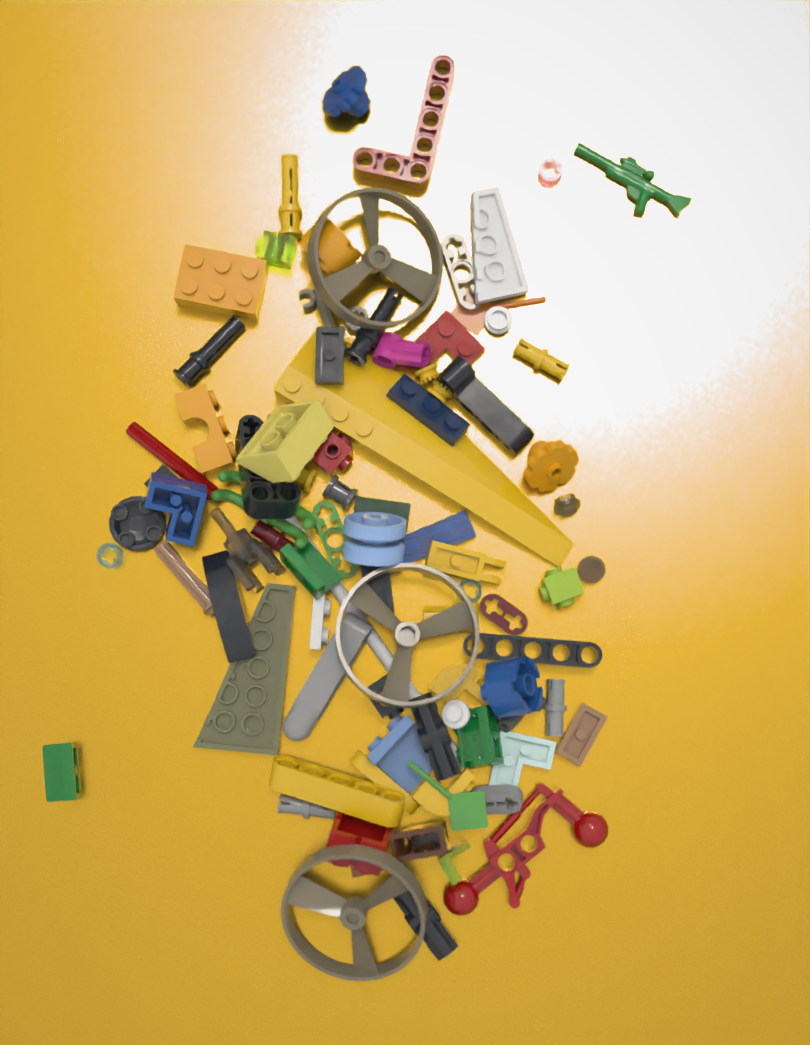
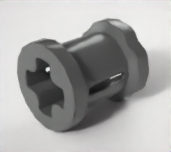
(340, 492)

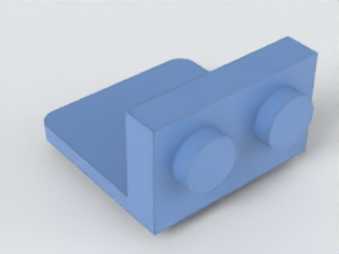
(396, 749)

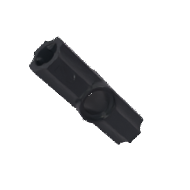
(435, 739)
(436, 935)

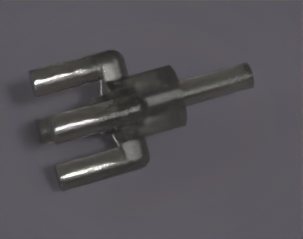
(245, 553)

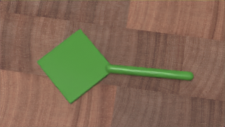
(465, 808)

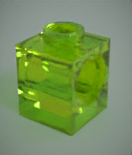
(277, 249)

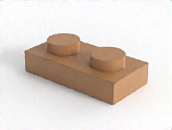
(581, 734)

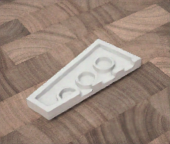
(495, 254)

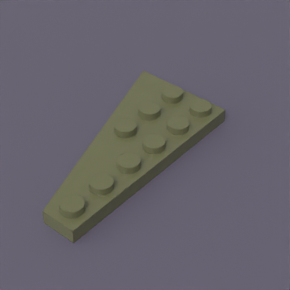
(252, 693)

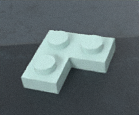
(521, 750)

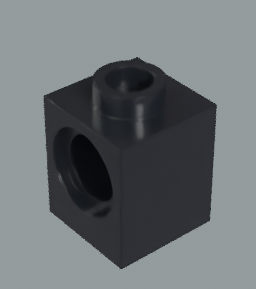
(377, 687)

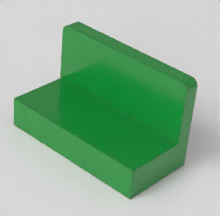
(310, 569)
(61, 772)

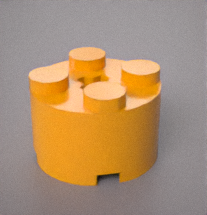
(333, 249)

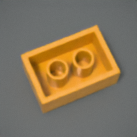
(221, 282)

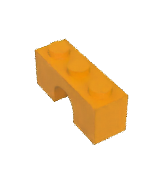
(199, 406)

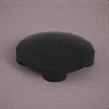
(135, 525)

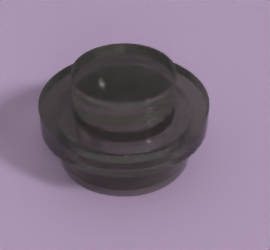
(566, 505)
(591, 569)

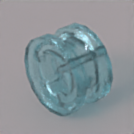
(105, 563)
(470, 583)

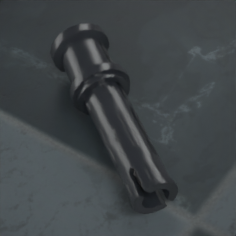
(368, 338)
(201, 359)

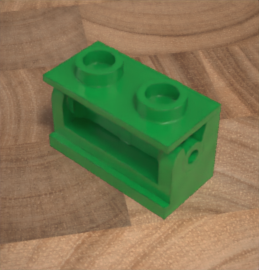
(480, 740)

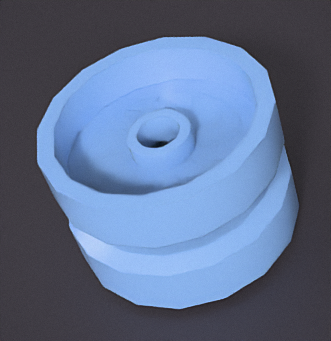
(374, 538)

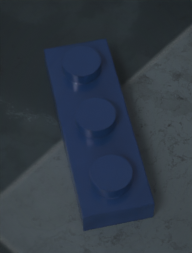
(428, 409)

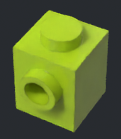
(561, 586)

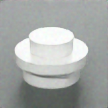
(498, 320)
(456, 714)

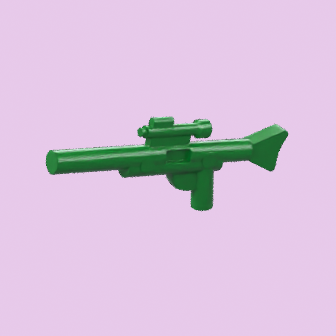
(630, 175)

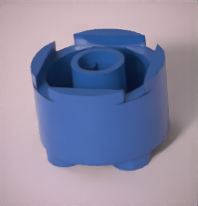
(512, 687)

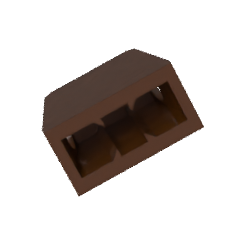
(423, 841)

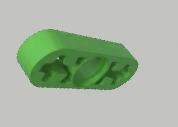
(334, 517)

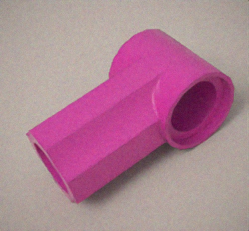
(395, 350)

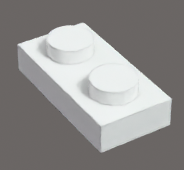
(319, 633)

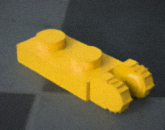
(461, 562)

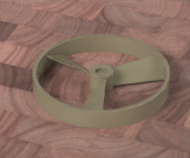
(377, 258)
(407, 634)
(351, 911)

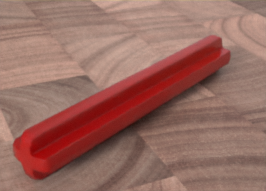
(168, 457)

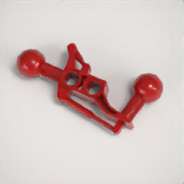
(589, 830)

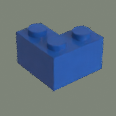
(182, 500)

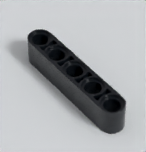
(545, 646)

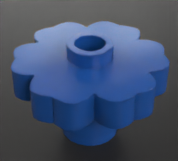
(347, 93)

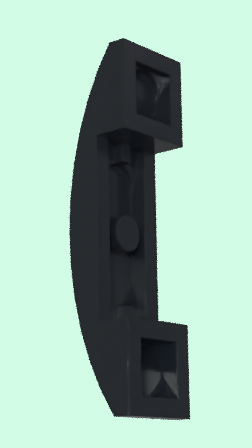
(228, 607)

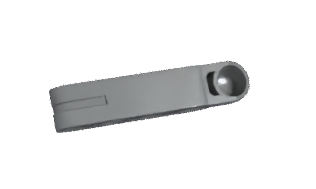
(325, 678)

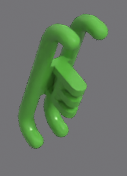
(283, 525)

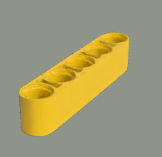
(337, 791)

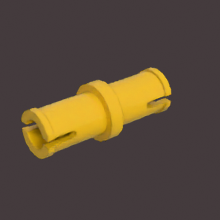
(541, 359)

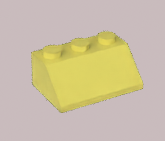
(286, 441)

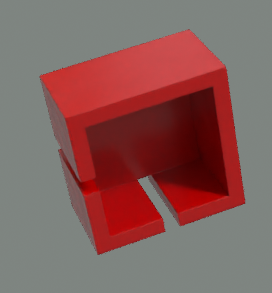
(356, 831)

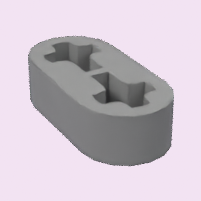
(497, 798)

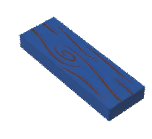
(448, 530)

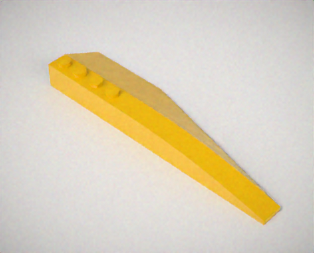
(393, 435)

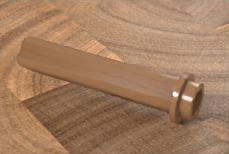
(185, 576)

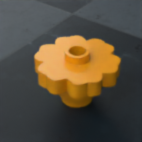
(550, 464)

